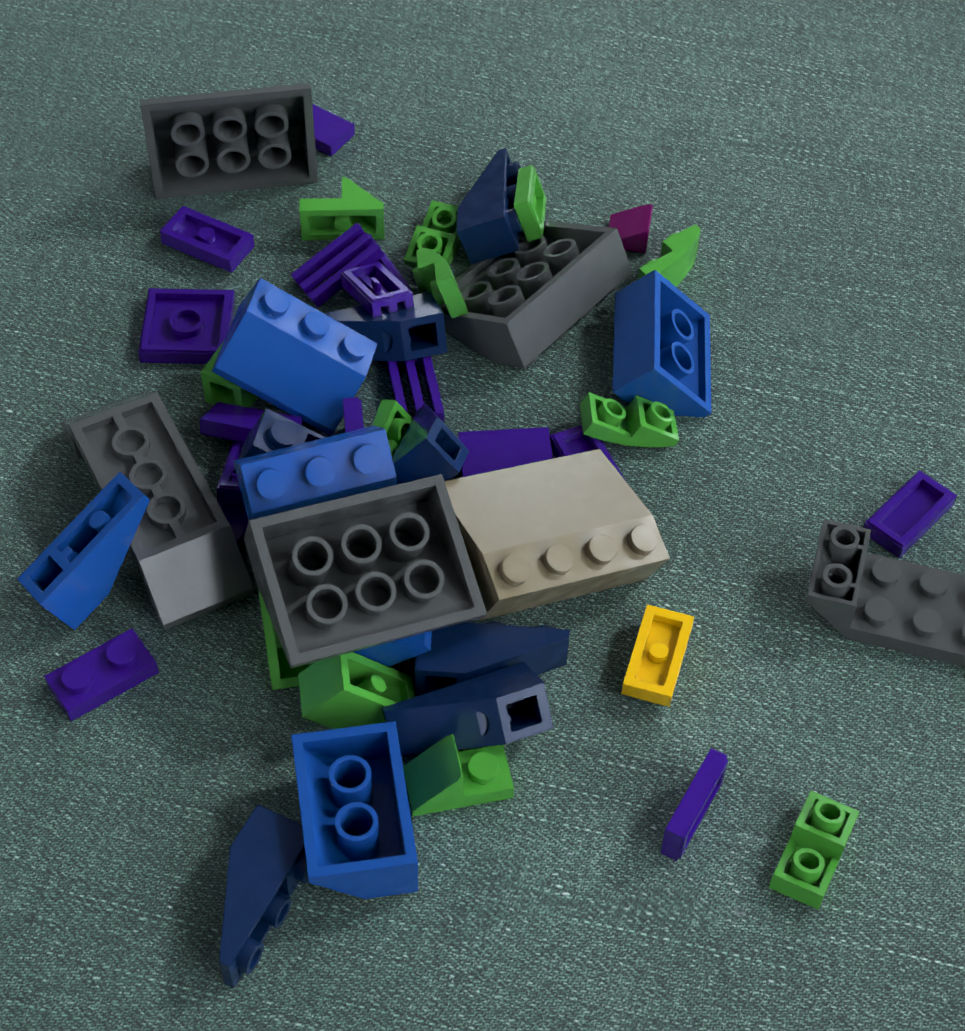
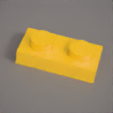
(657, 655)

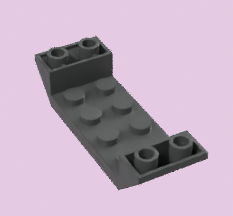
(183, 538)
(887, 598)

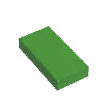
(530, 203)

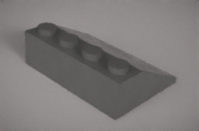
(230, 140)
(537, 293)
(363, 570)

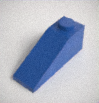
(87, 555)

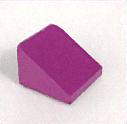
(633, 227)

